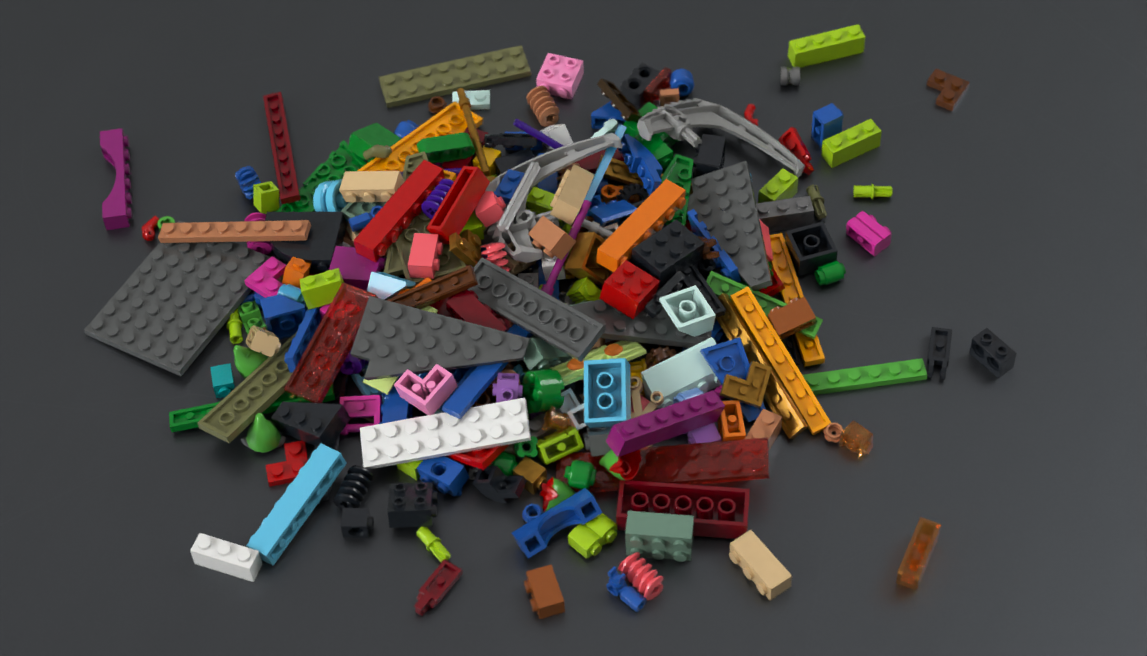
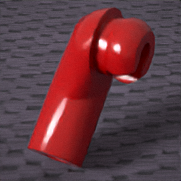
(749, 112)
(148, 229)

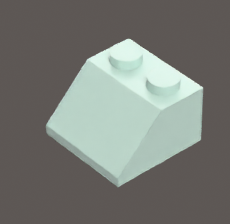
(689, 311)

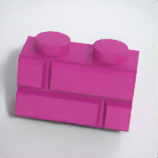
(869, 233)

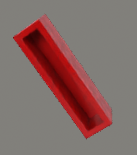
(458, 203)

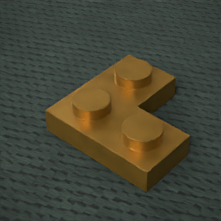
(466, 247)
(750, 390)

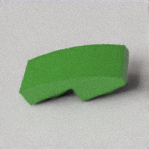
(250, 316)

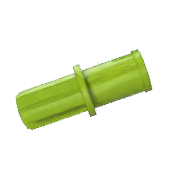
(872, 191)
(234, 326)
(433, 544)

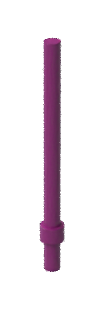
(548, 287)

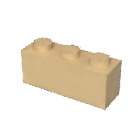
(370, 185)
(760, 565)

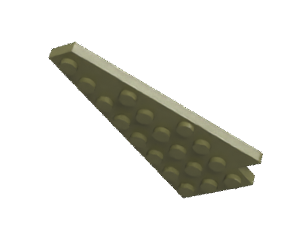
(399, 251)

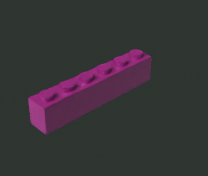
(665, 423)

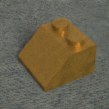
(583, 258)

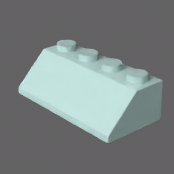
(680, 374)

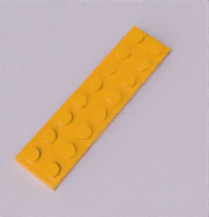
(446, 122)

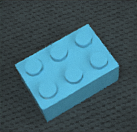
(606, 392)

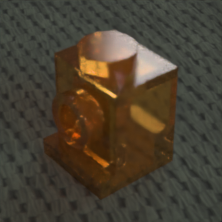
(856, 438)

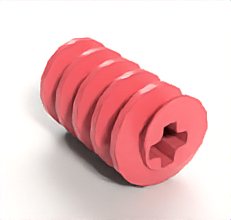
(496, 255)
(642, 576)

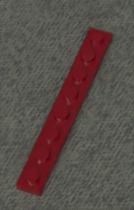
(281, 148)

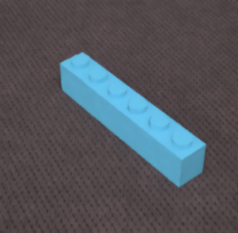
(297, 503)

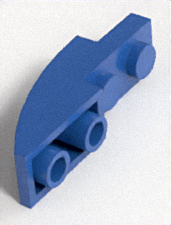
(642, 162)

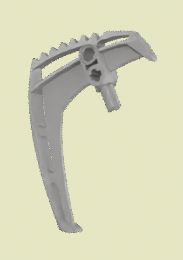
(682, 116)
(550, 163)

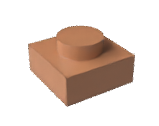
(668, 96)

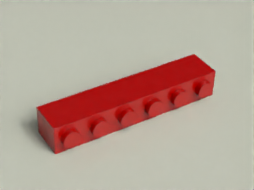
(398, 211)

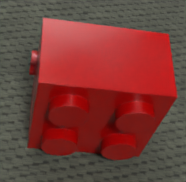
(629, 289)

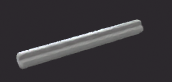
(518, 196)

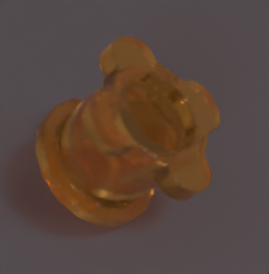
(556, 420)

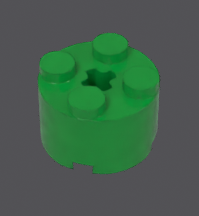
(542, 390)

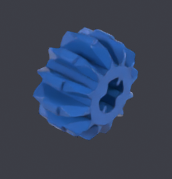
(246, 179)

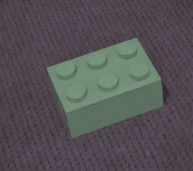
(659, 535)

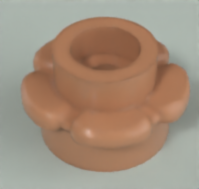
(833, 427)

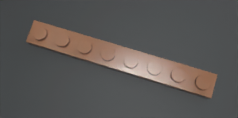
(235, 231)

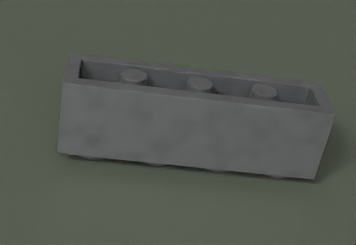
(786, 213)

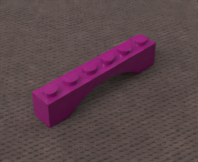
(116, 206)

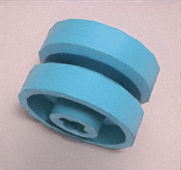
(328, 197)

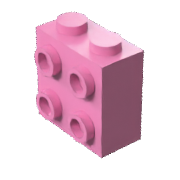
(560, 75)

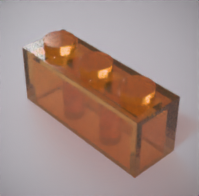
(918, 553)

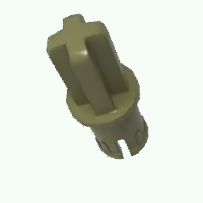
(817, 201)

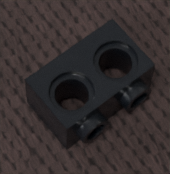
(638, 81)
(992, 352)

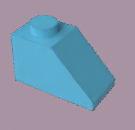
(387, 285)

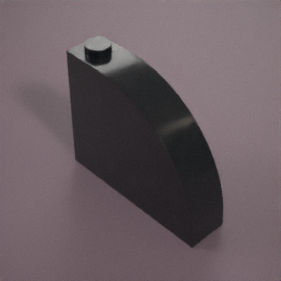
(324, 235)

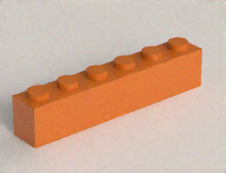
(641, 224)

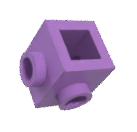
(507, 387)

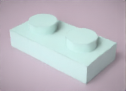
(478, 99)

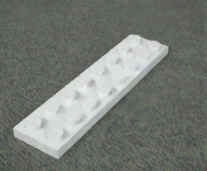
(444, 434)

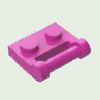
(362, 407)

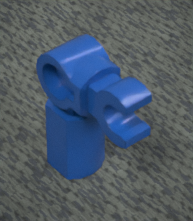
(360, 221)
(618, 586)

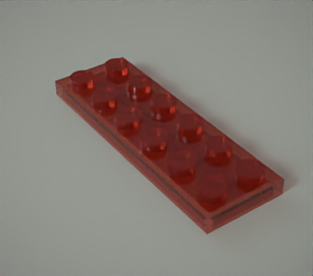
(329, 345)

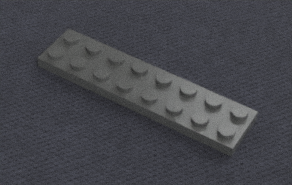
(536, 310)

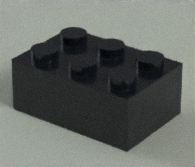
(668, 252)

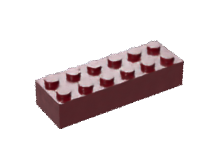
(716, 510)

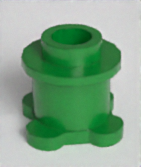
(531, 448)

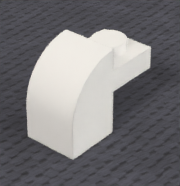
(573, 409)

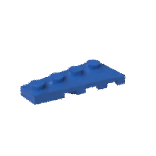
(722, 262)
(732, 360)

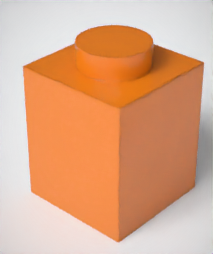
(296, 270)

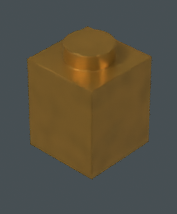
(533, 473)

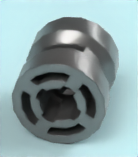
(794, 76)

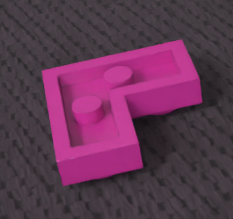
(265, 278)

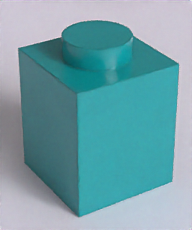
(222, 380)

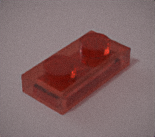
(661, 82)

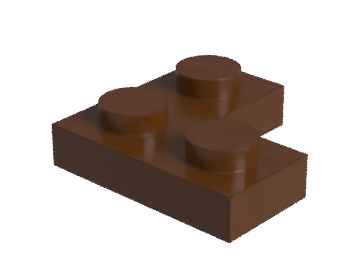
(951, 88)

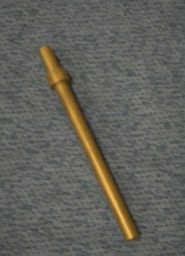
(465, 105)

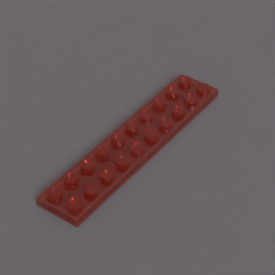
(685, 464)

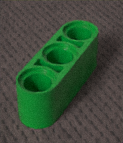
(447, 147)

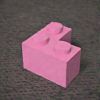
(426, 393)

